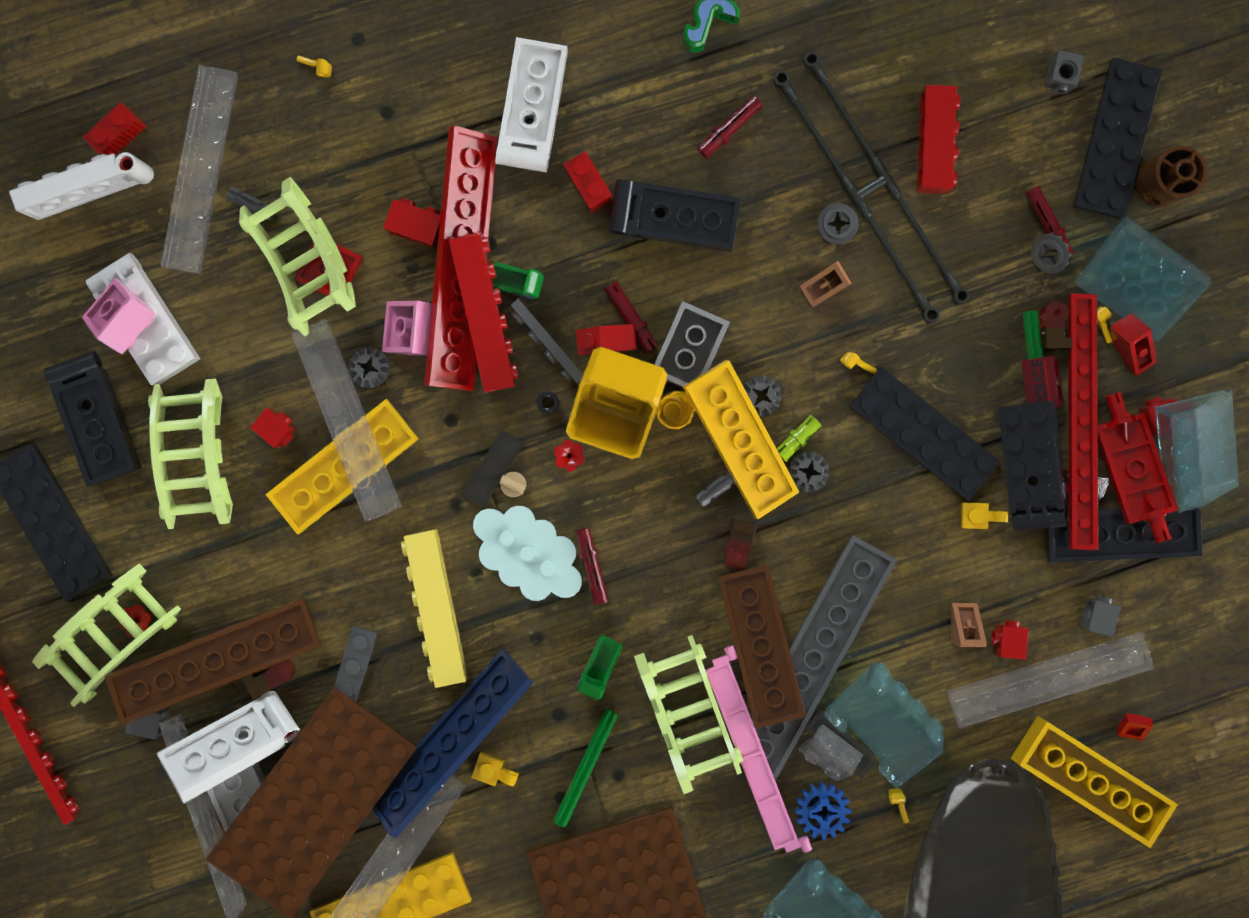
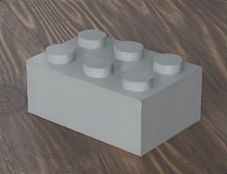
(691, 344)

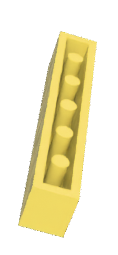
(435, 608)

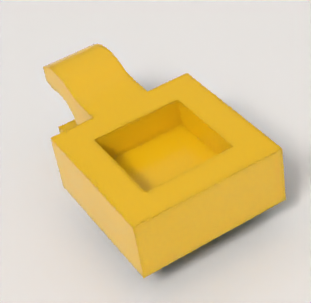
(978, 514)
(490, 770)

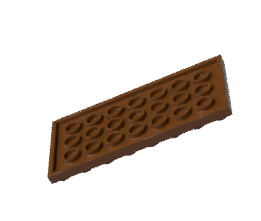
(311, 803)

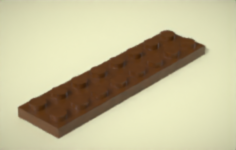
(212, 661)

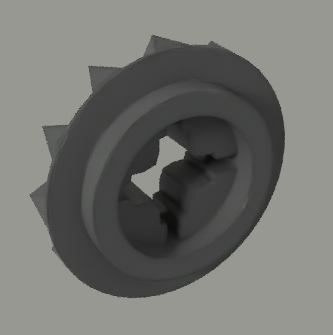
(846, 215)
(1051, 263)
(374, 378)
(773, 394)
(819, 465)

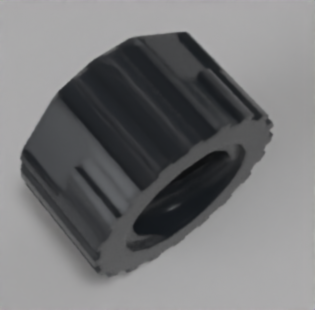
(553, 408)

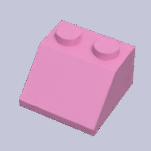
(118, 316)
(407, 327)

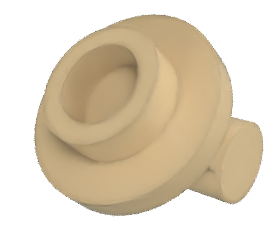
(513, 484)

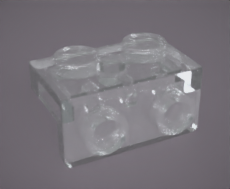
(831, 754)

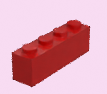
(937, 139)

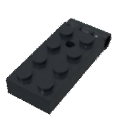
(689, 216)
(96, 434)
(1032, 450)

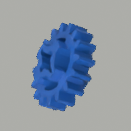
(833, 810)

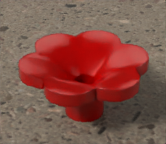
(562, 459)
(135, 613)

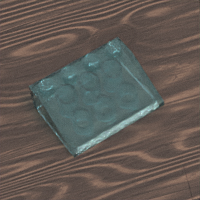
(1143, 278)
(1198, 448)

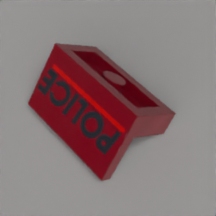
(1043, 380)

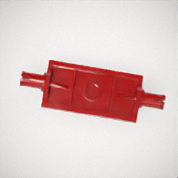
(1136, 468)

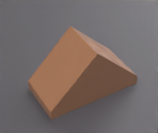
(825, 284)
(967, 625)

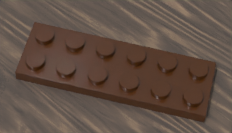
(762, 646)

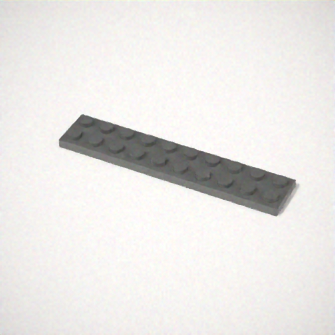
(827, 637)

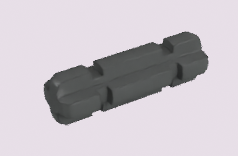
(251, 203)
(715, 489)

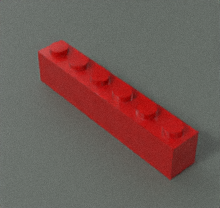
(483, 312)

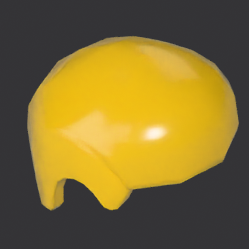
(675, 410)

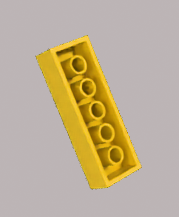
(1094, 781)

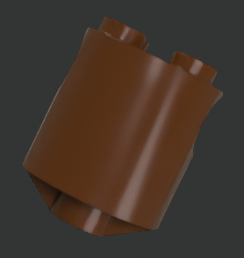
(1171, 176)

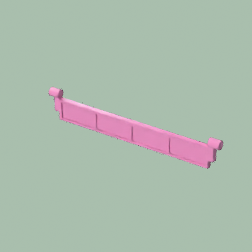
(754, 759)

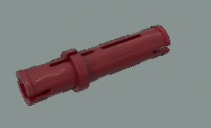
(721, 134)
(1046, 215)
(631, 316)
(584, 536)

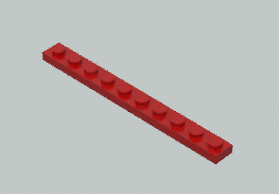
(1083, 422)

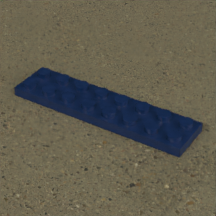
(452, 741)

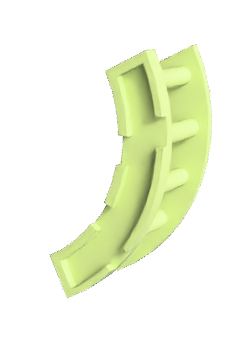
(324, 246)
(209, 451)
(84, 621)
(667, 718)

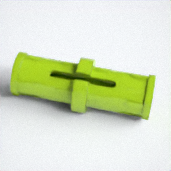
(798, 438)

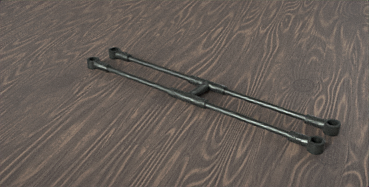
(858, 196)

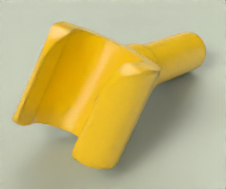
(323, 68)
(1102, 315)
(851, 359)
(897, 797)

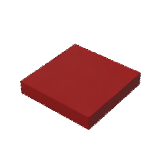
(317, 268)

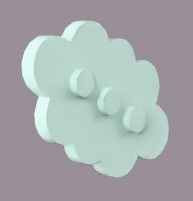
(527, 553)

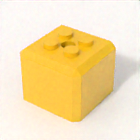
(616, 403)

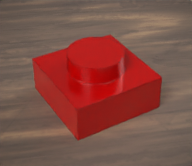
(1134, 726)

